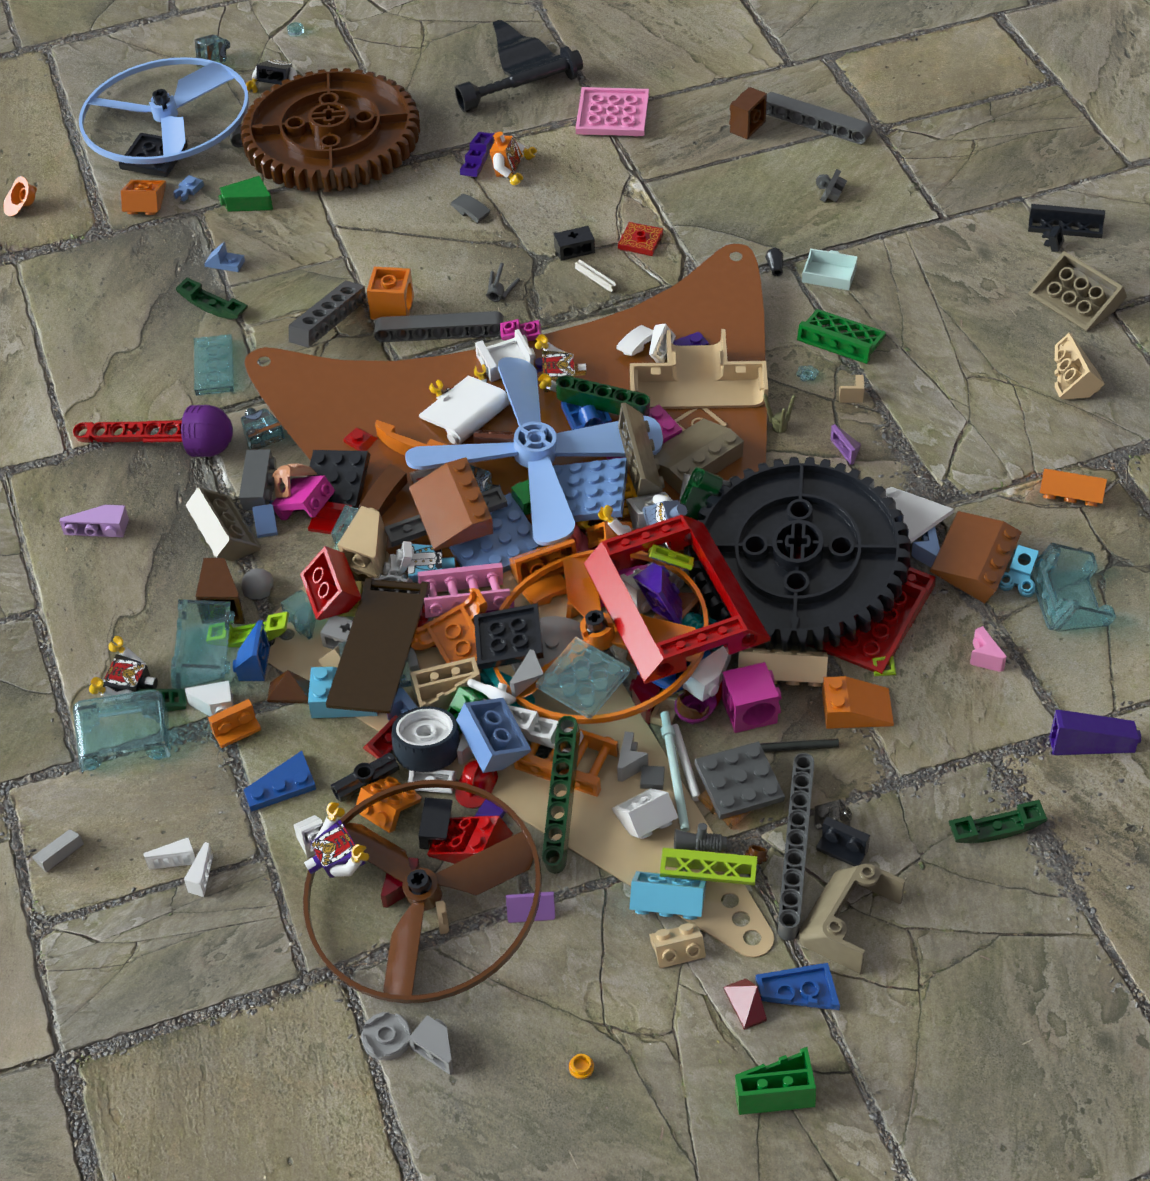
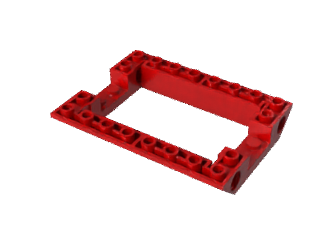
(669, 656)

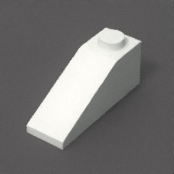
(708, 675)

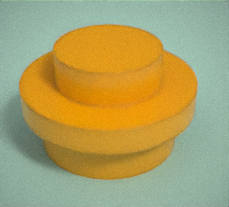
(581, 1066)

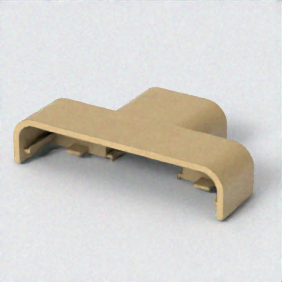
(700, 378)

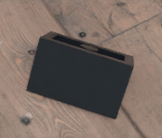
(434, 821)

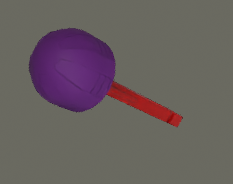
(202, 430)

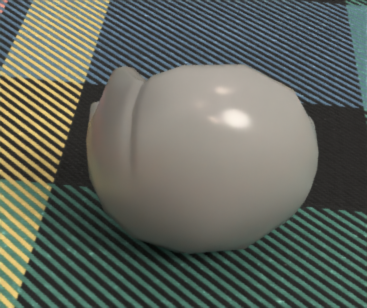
(257, 583)

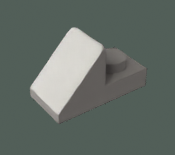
(630, 760)

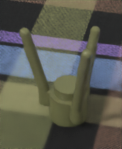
(780, 419)

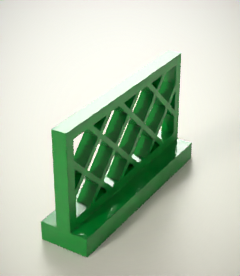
(844, 343)

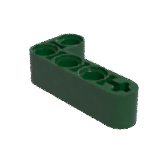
(698, 490)

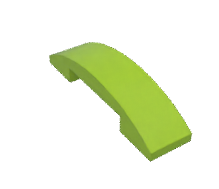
(274, 626)

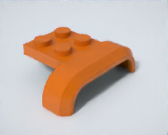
(453, 630)

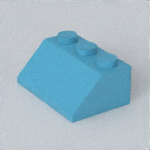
(667, 895)

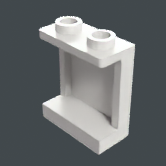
(515, 348)

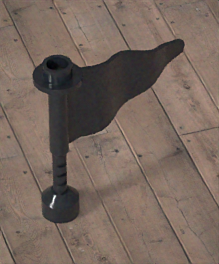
(523, 61)

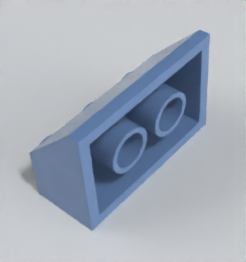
(492, 734)

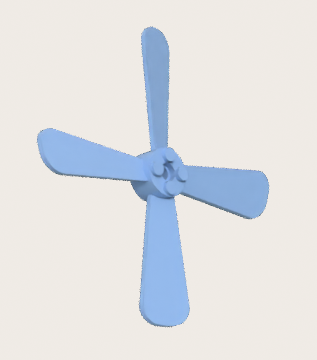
(536, 448)

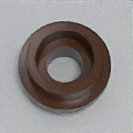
(760, 852)

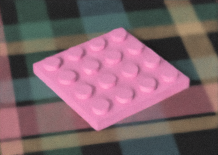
(612, 111)

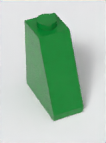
(246, 196)

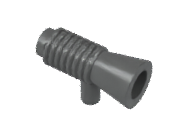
(700, 841)

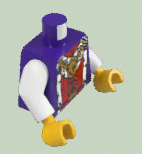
(335, 847)

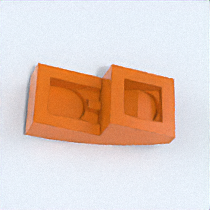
(545, 589)

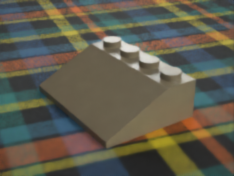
(1078, 292)
(700, 446)
(639, 451)

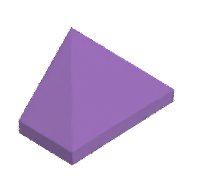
(845, 444)

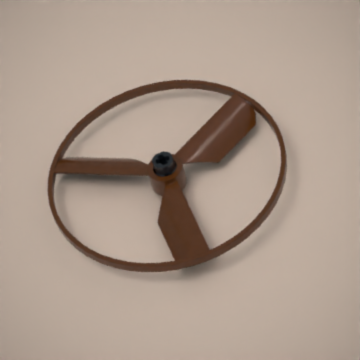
(423, 890)

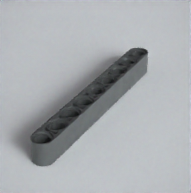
(790, 914)

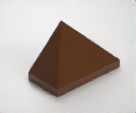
(288, 689)

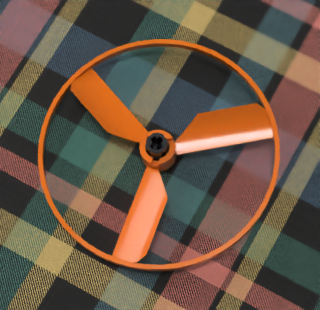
(599, 630)

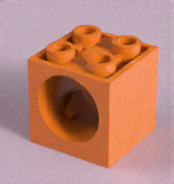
(390, 292)

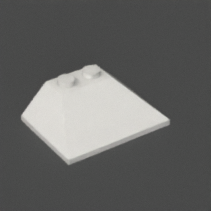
(918, 512)

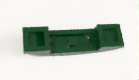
(208, 302)
(998, 826)

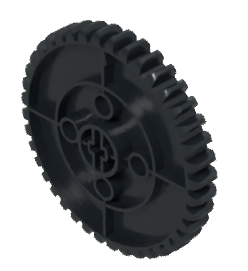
(855, 541)

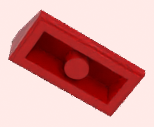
(382, 741)

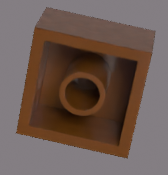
(748, 113)

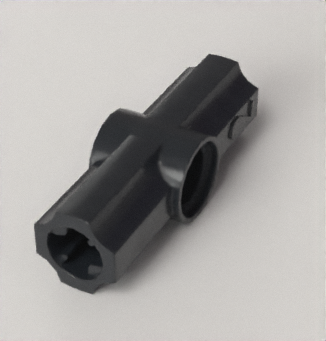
(371, 771)

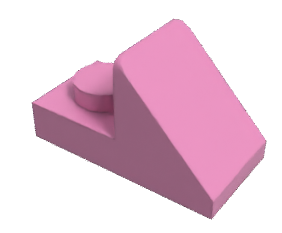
(987, 652)

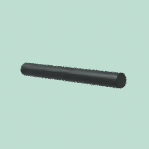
(800, 745)

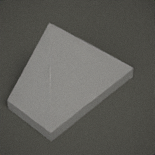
(526, 674)

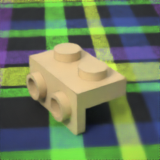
(678, 945)

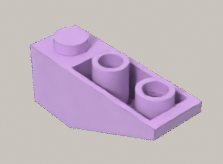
(98, 521)

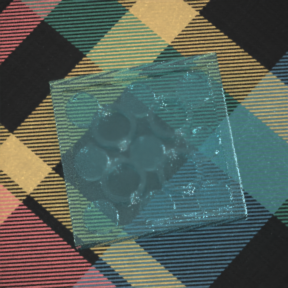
(583, 677)

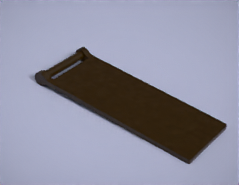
(377, 646)

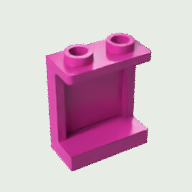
(306, 494)

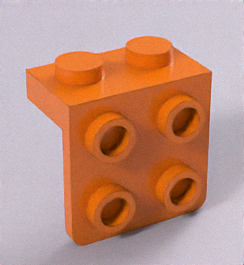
(387, 811)

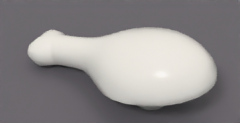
(491, 691)

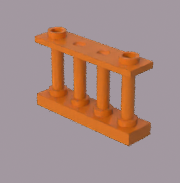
(584, 782)

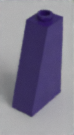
(1092, 734)

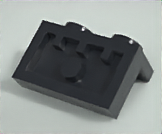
(843, 842)

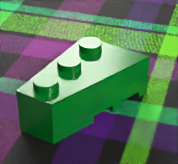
(777, 1086)

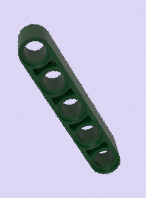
(602, 396)

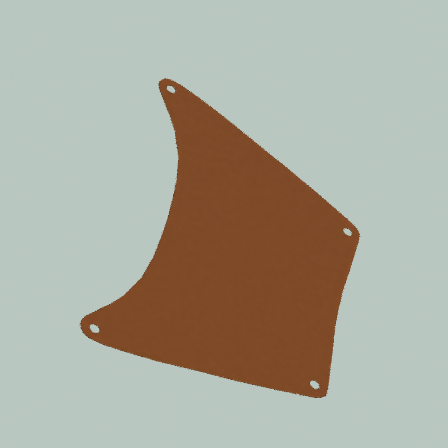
(328, 397)

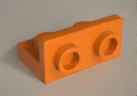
(234, 723)

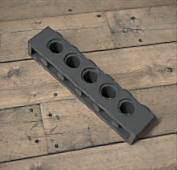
(326, 313)

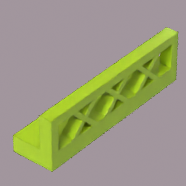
(709, 863)

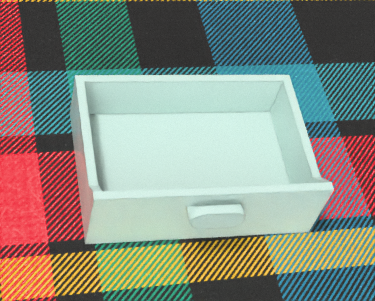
(829, 269)

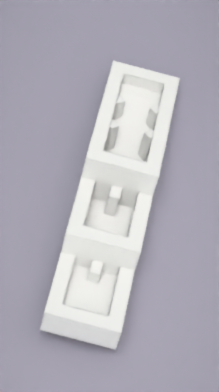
(538, 728)

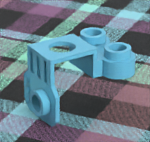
(1019, 573)

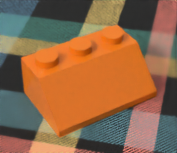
(1073, 487)
(529, 562)

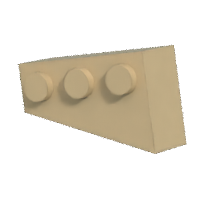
(439, 684)

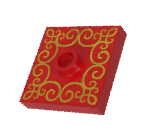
(640, 238)

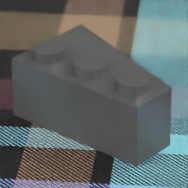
(257, 478)

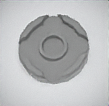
(386, 1036)

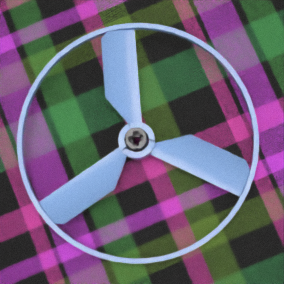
(165, 107)

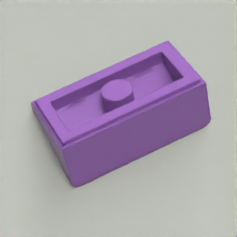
(520, 904)

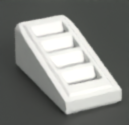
(659, 341)
(170, 855)
(198, 874)

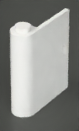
(466, 408)

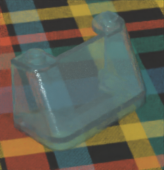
(1065, 589)
(201, 643)
(121, 726)

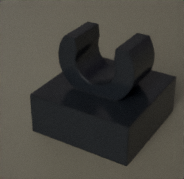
(1055, 238)

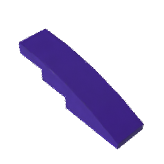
(478, 154)

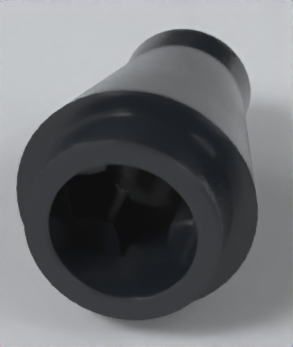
(775, 261)

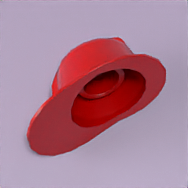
(474, 776)

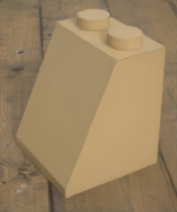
(365, 543)

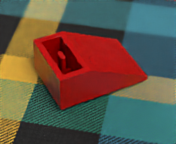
(468, 837)

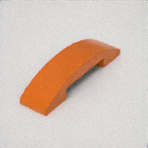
(397, 442)

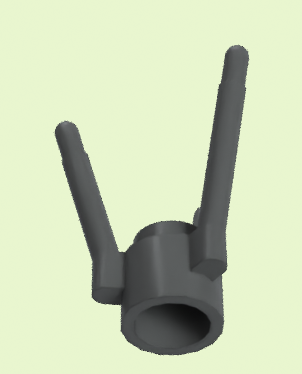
(496, 290)

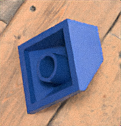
(253, 655)

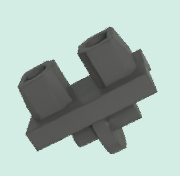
(833, 187)

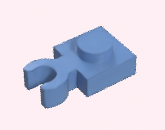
(188, 186)

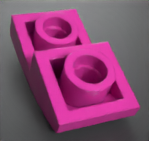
(529, 329)

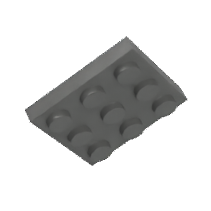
(739, 780)

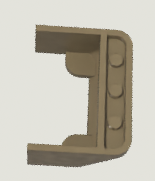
(825, 932)

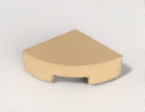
(442, 917)

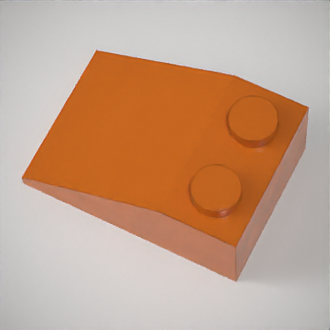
(143, 196)
(855, 703)

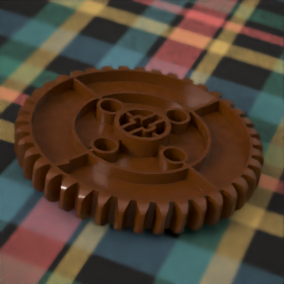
(330, 129)

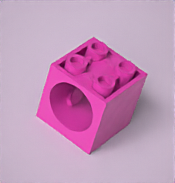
(750, 697)

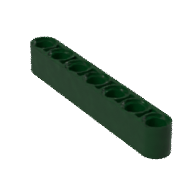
(564, 803)

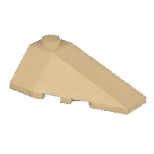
(1074, 371)

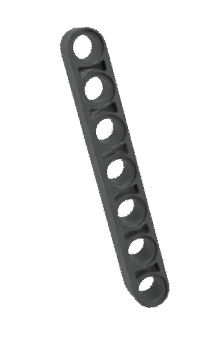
(817, 118)
(438, 326)

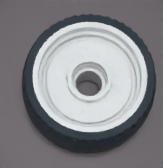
(425, 739)

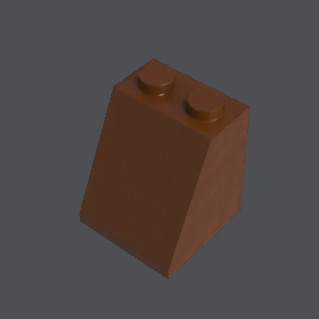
(218, 585)

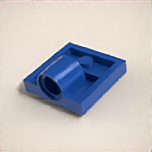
(585, 416)

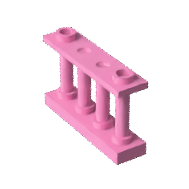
(462, 578)

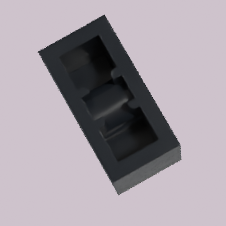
(574, 243)

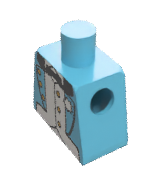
(427, 559)

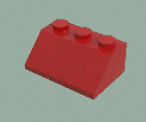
(330, 584)

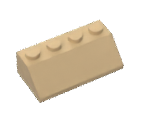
(789, 666)

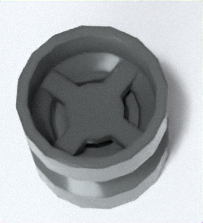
(235, 137)

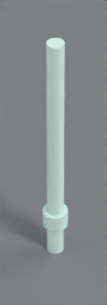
(668, 734)

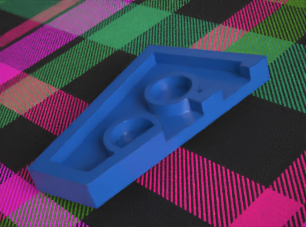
(281, 783)
(800, 986)

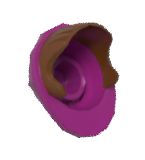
(692, 709)

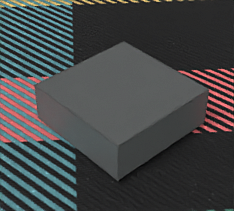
(652, 777)

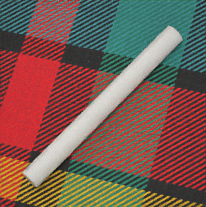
(686, 765)

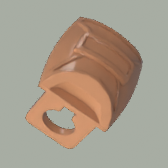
(283, 474)

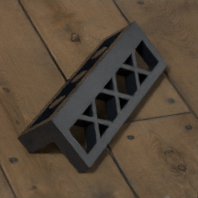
(1066, 218)

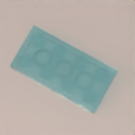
(213, 365)

